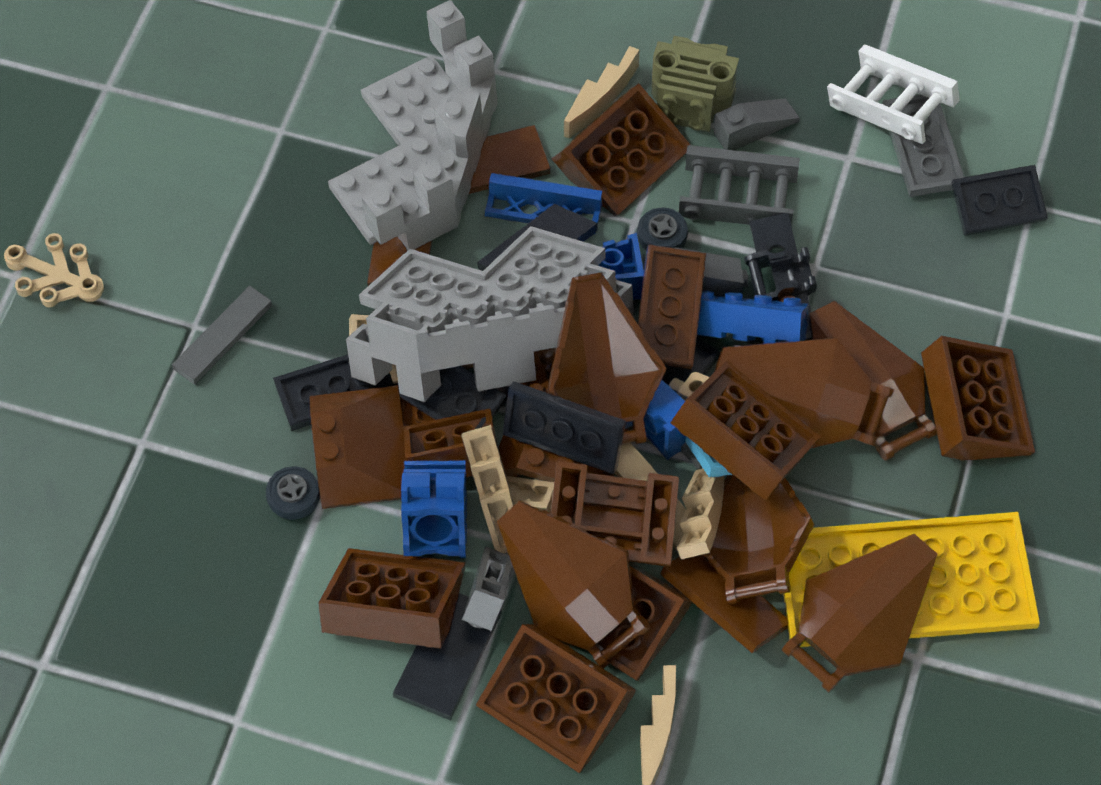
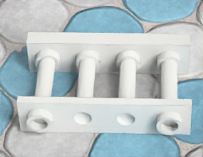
(894, 72)

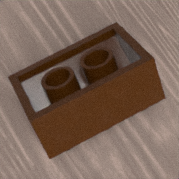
(443, 438)

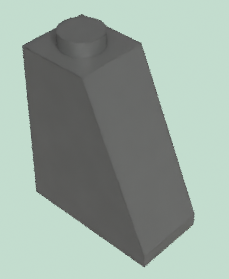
(723, 274)

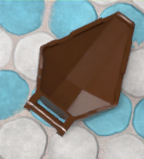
(604, 356)
(885, 366)
(815, 383)
(758, 539)
(571, 580)
(863, 611)

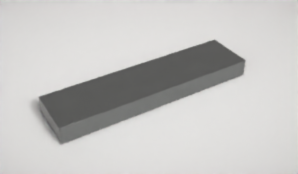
(222, 335)

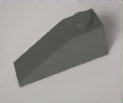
(752, 121)
(488, 589)

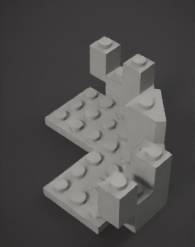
(439, 134)
(452, 315)

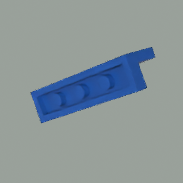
(540, 194)

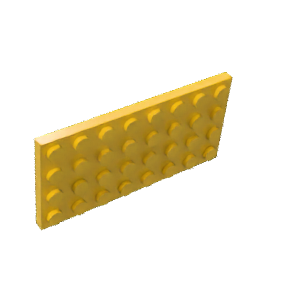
(975, 584)

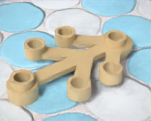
(55, 274)

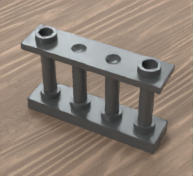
(741, 164)

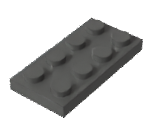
(929, 165)

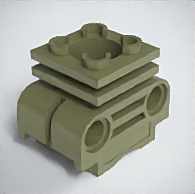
(693, 81)

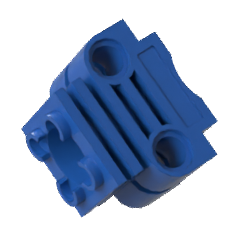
(434, 508)

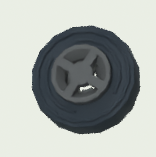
(660, 221)
(289, 482)

